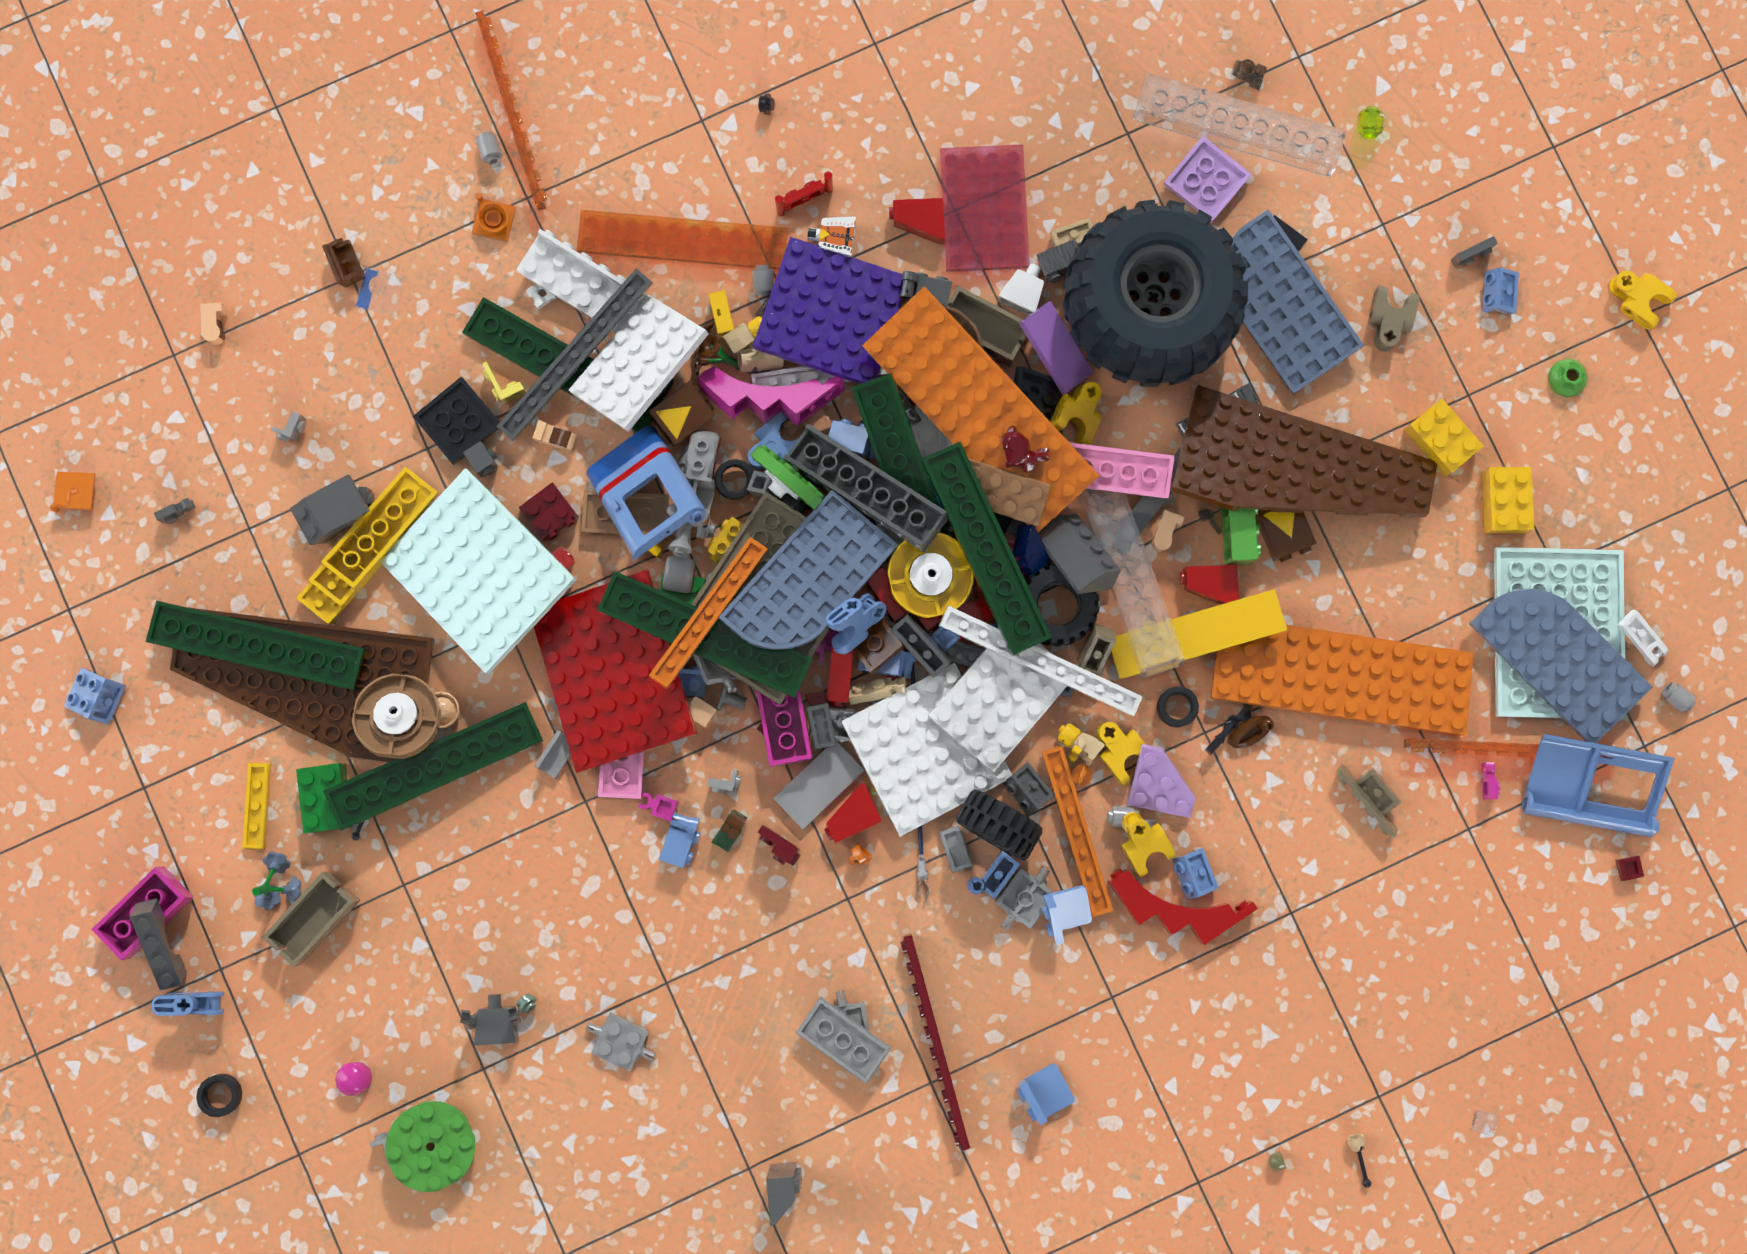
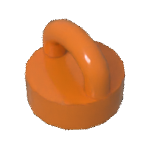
(1081, 774)
(861, 854)

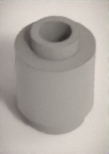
(489, 148)
(762, 280)
(1678, 697)
(1116, 815)

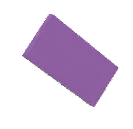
(1056, 347)

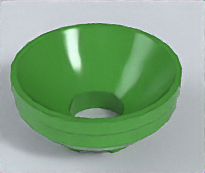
(1561, 384)

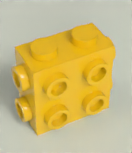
(720, 544)

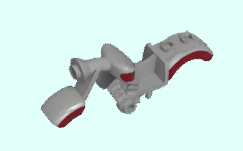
(698, 467)

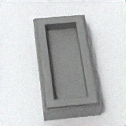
(955, 849)

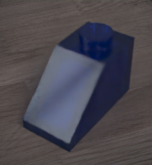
(1029, 550)

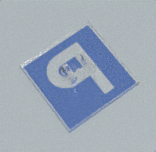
(380, 291)

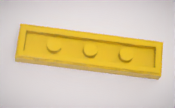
(256, 806)

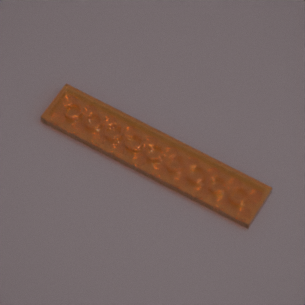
(681, 239)

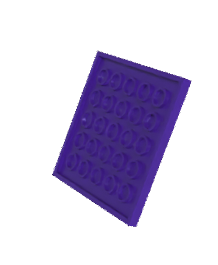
(827, 310)

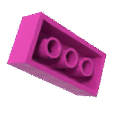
(784, 730)
(116, 926)

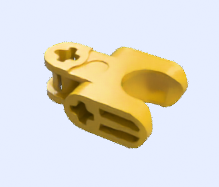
(1637, 294)
(1081, 411)
(1118, 749)
(1143, 842)

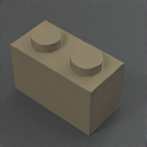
(1096, 649)

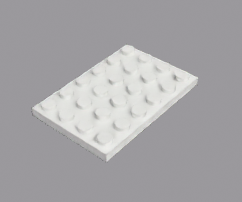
(638, 362)
(995, 706)

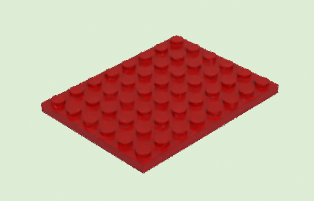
(604, 682)

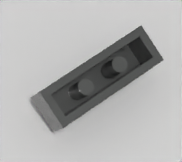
(921, 645)

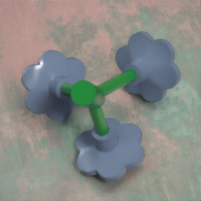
(268, 895)

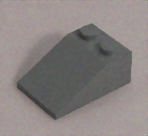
(329, 510)

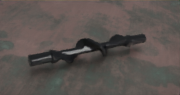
(1230, 723)

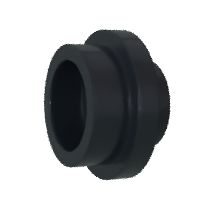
(766, 104)

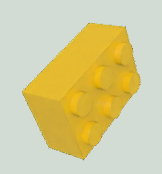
(1443, 437)
(1507, 500)

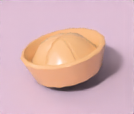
(449, 709)

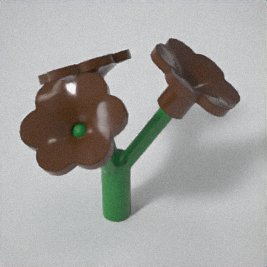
(710, 347)

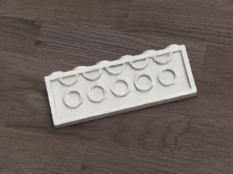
(571, 275)

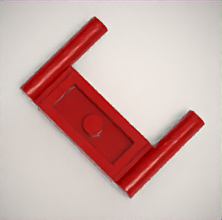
(810, 191)

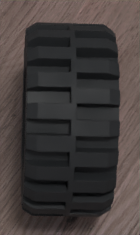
(1086, 612)
(999, 824)

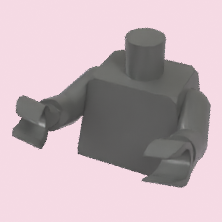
(493, 1024)

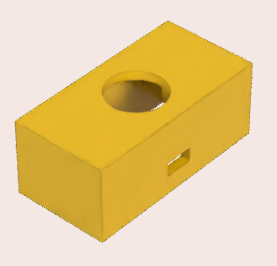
(720, 307)

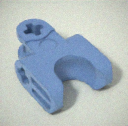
(770, 436)
(852, 621)
(188, 1003)

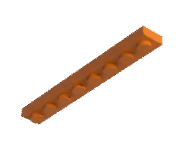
(708, 613)
(1077, 830)

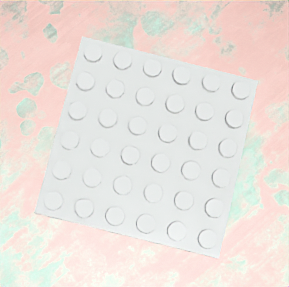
(912, 759)

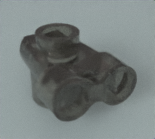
(1252, 73)

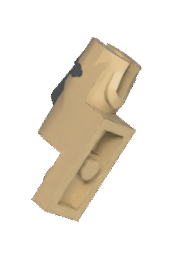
(757, 362)

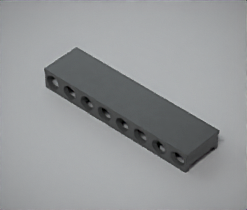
(867, 488)

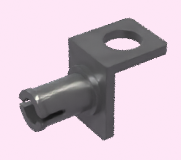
(731, 699)

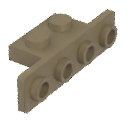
(1374, 795)

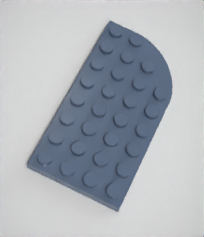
(1289, 307)
(809, 577)
(1562, 659)

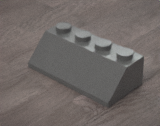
(1079, 554)
(782, 1186)

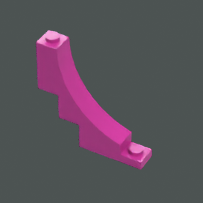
(794, 401)

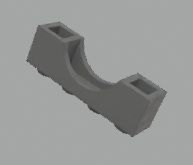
(149, 926)

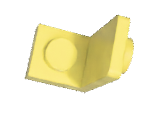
(512, 390)

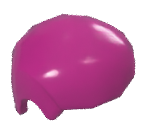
(353, 1078)

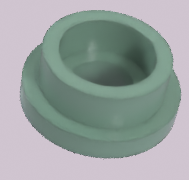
(526, 1003)

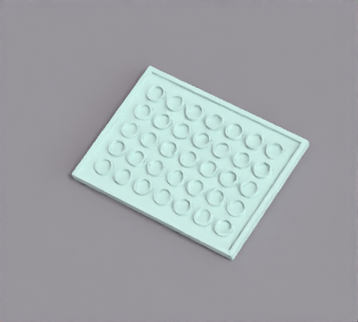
(478, 571)
(1585, 579)

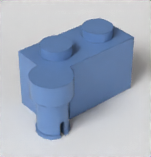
(852, 437)
(899, 665)
(679, 840)
(995, 876)

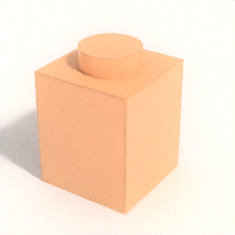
(701, 711)

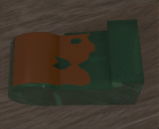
(730, 830)

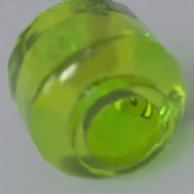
(1370, 122)

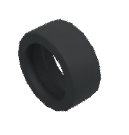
(718, 478)
(1194, 706)
(202, 1099)

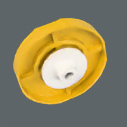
(924, 594)

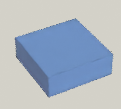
(944, 638)

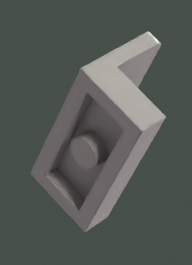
(555, 755)

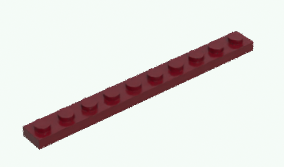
(937, 1050)

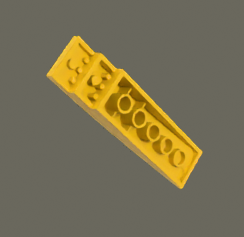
(365, 545)
(1214, 629)

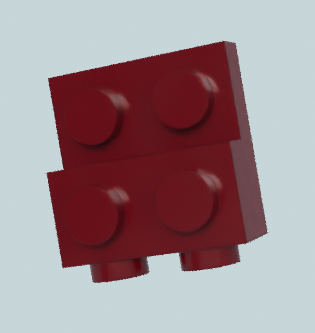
(549, 512)
(783, 850)

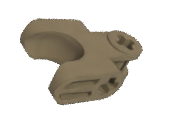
(1391, 320)

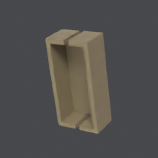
(998, 328)
(311, 918)

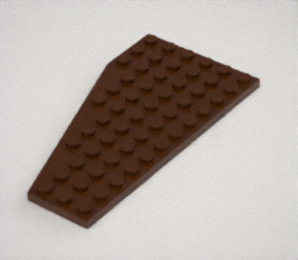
(1278, 462)
(307, 705)

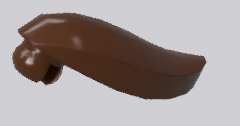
(1251, 731)

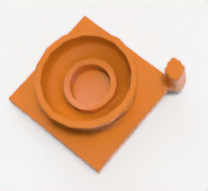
(493, 219)
(73, 491)

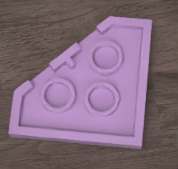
(1159, 784)

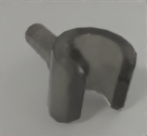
(1207, 514)

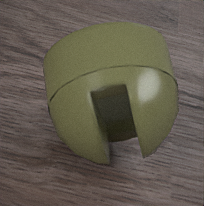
(1276, 1161)

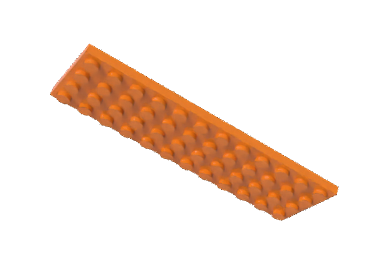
(973, 396)
(1349, 679)

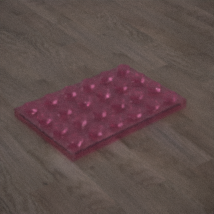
(984, 208)

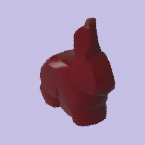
(1019, 453)

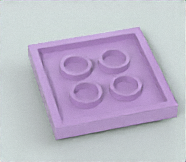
(1207, 178)

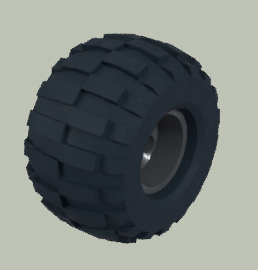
(1132, 335)

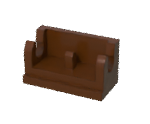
(344, 262)

